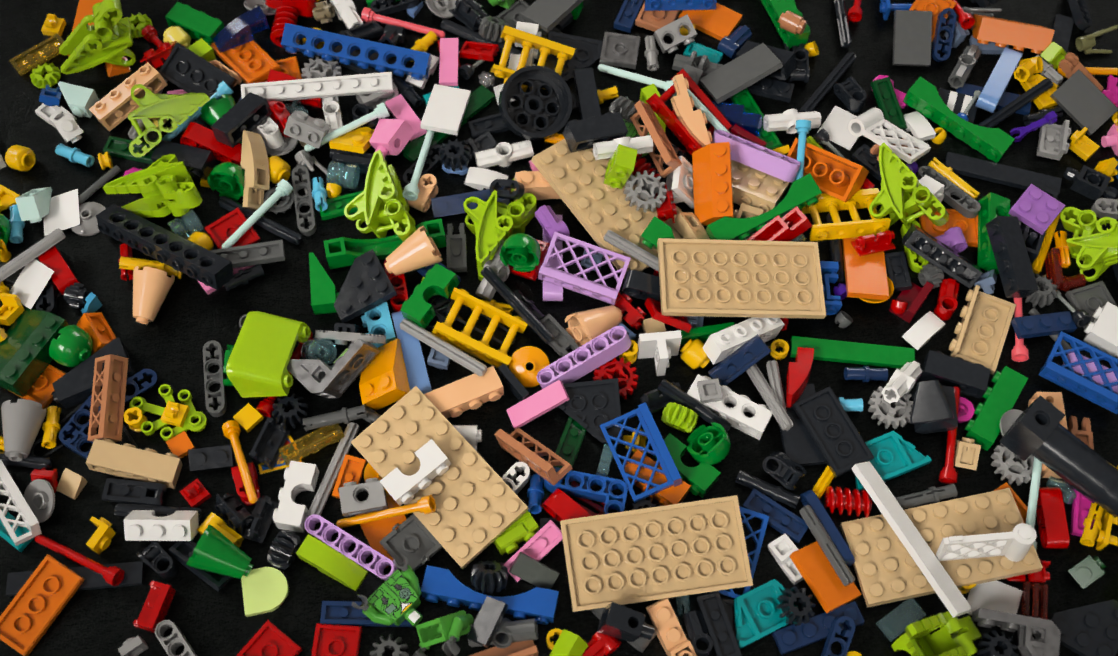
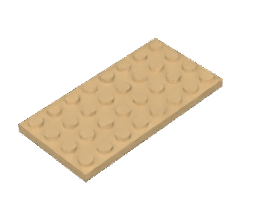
(597, 206)
(740, 278)
(469, 498)
(655, 553)
(890, 573)

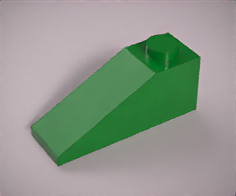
(322, 288)

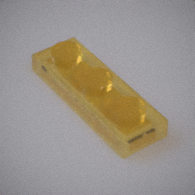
(37, 54)
(311, 443)

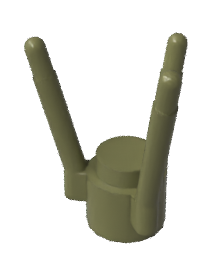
(1087, 42)

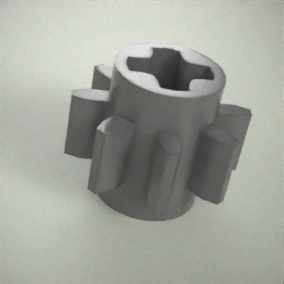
(931, 274)

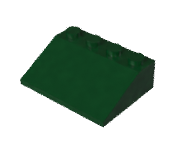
(26, 349)

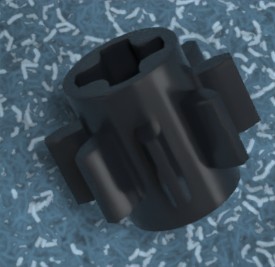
(76, 295)

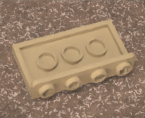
(756, 187)
(982, 329)

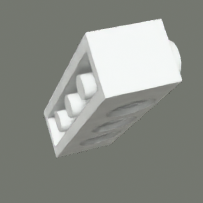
(728, 340)
(752, 426)

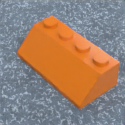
(1012, 33)
(831, 172)
(712, 182)

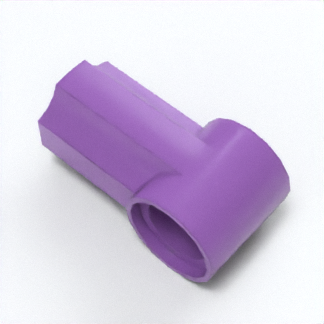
(550, 223)
(954, 239)

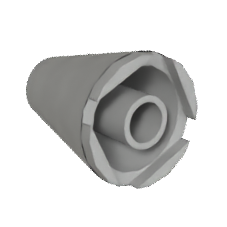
(20, 427)

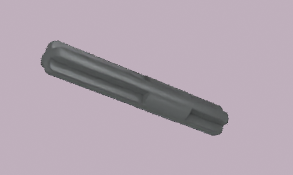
(827, 545)

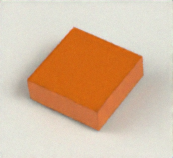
(180, 444)

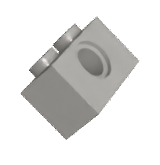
(352, 506)

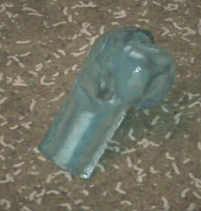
(1068, 493)

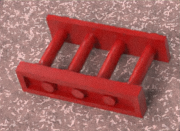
(670, 118)

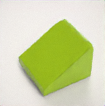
(1053, 54)

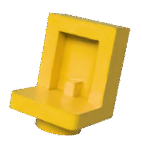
(1082, 145)
(10, 309)
(102, 536)

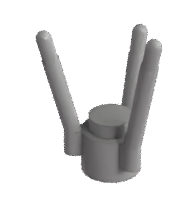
(305, 159)

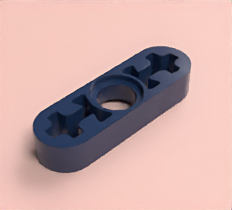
(950, 30)
(145, 386)
(835, 629)

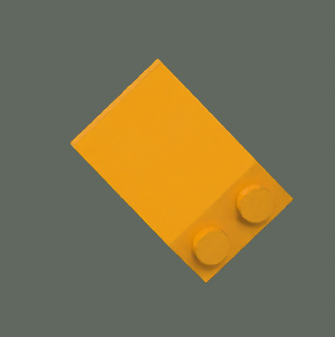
(384, 377)

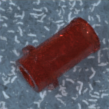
(1073, 281)

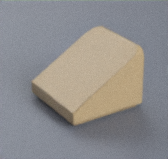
(652, 326)
(71, 484)

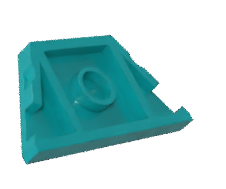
(893, 457)
(757, 613)

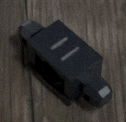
(1090, 183)

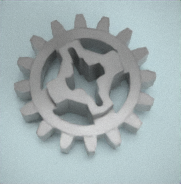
(321, 68)
(645, 191)
(886, 413)
(1010, 469)

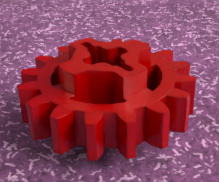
(615, 370)

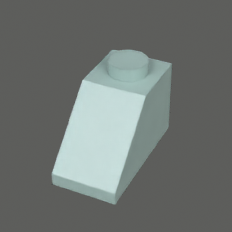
(79, 98)
(34, 204)

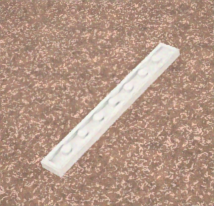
(321, 87)
(911, 539)

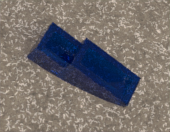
(241, 29)
(737, 115)

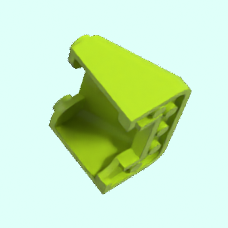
(263, 353)

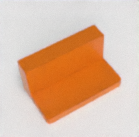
(97, 328)

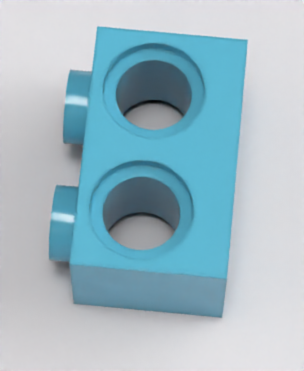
(380, 326)

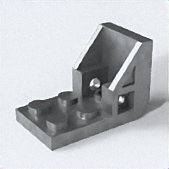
(334, 379)
(1045, 631)

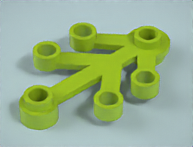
(154, 409)

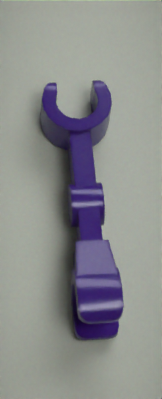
(1049, 118)

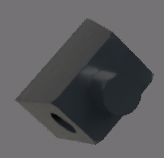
(616, 622)

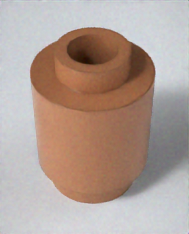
(792, 22)

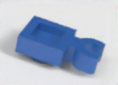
(50, 96)

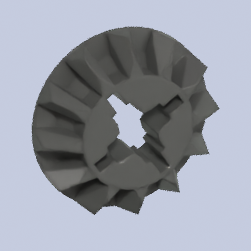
(285, 204)

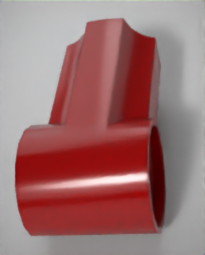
(947, 299)
(601, 645)

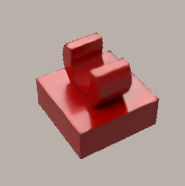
(50, 476)
(195, 493)

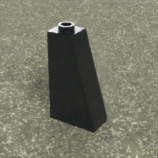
(77, 384)

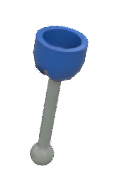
(964, 115)

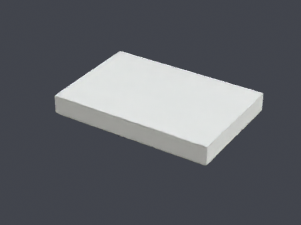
(445, 109)

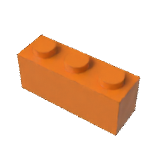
(668, 496)

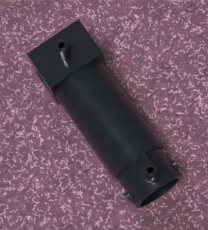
(1041, 435)

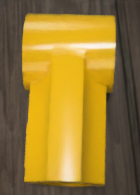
(1028, 68)
(222, 527)

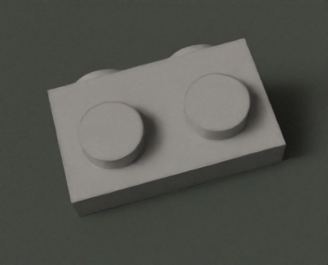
(306, 128)
(1053, 140)

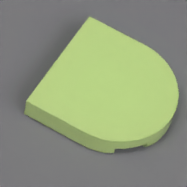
(263, 590)

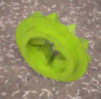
(144, 21)
(50, 79)

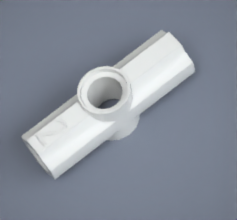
(347, 12)
(332, 112)
(787, 120)
(605, 149)
(513, 152)
(901, 382)

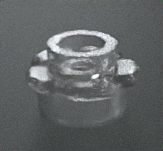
(486, 79)

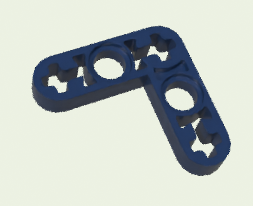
(81, 436)

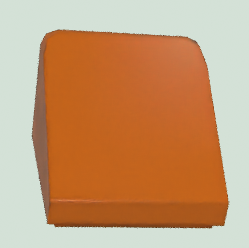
(113, 70)

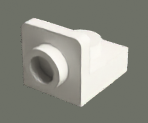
(68, 128)

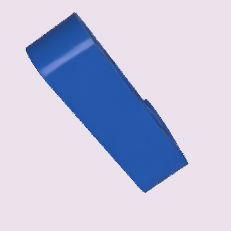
(585, 492)

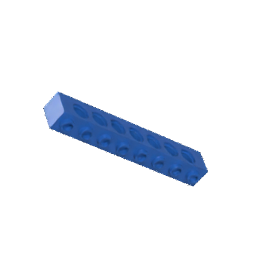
(293, 34)

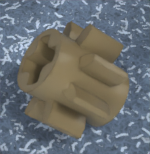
(323, 12)

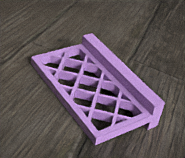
(579, 284)

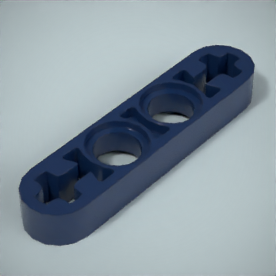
(811, 499)

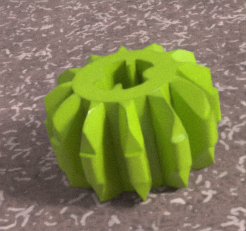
(679, 417)

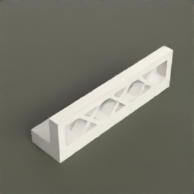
(20, 506)

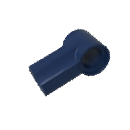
(733, 43)

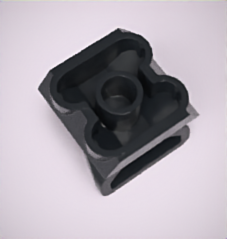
(933, 408)

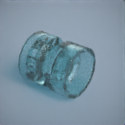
(346, 176)
(186, 225)
(319, 350)

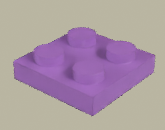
(1036, 209)

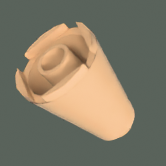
(414, 253)
(149, 292)
(591, 323)

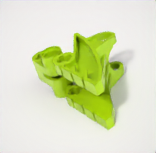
(101, 42)
(161, 106)
(164, 189)
(896, 191)
(382, 202)
(488, 220)
(1095, 246)
(952, 638)

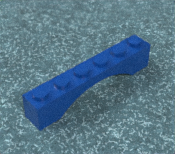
(534, 604)

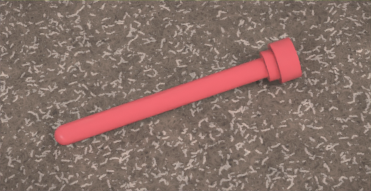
(369, 15)
(1019, 352)

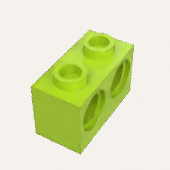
(620, 166)

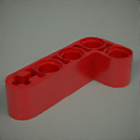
(204, 138)

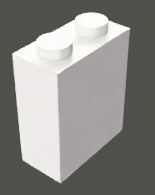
(1104, 330)

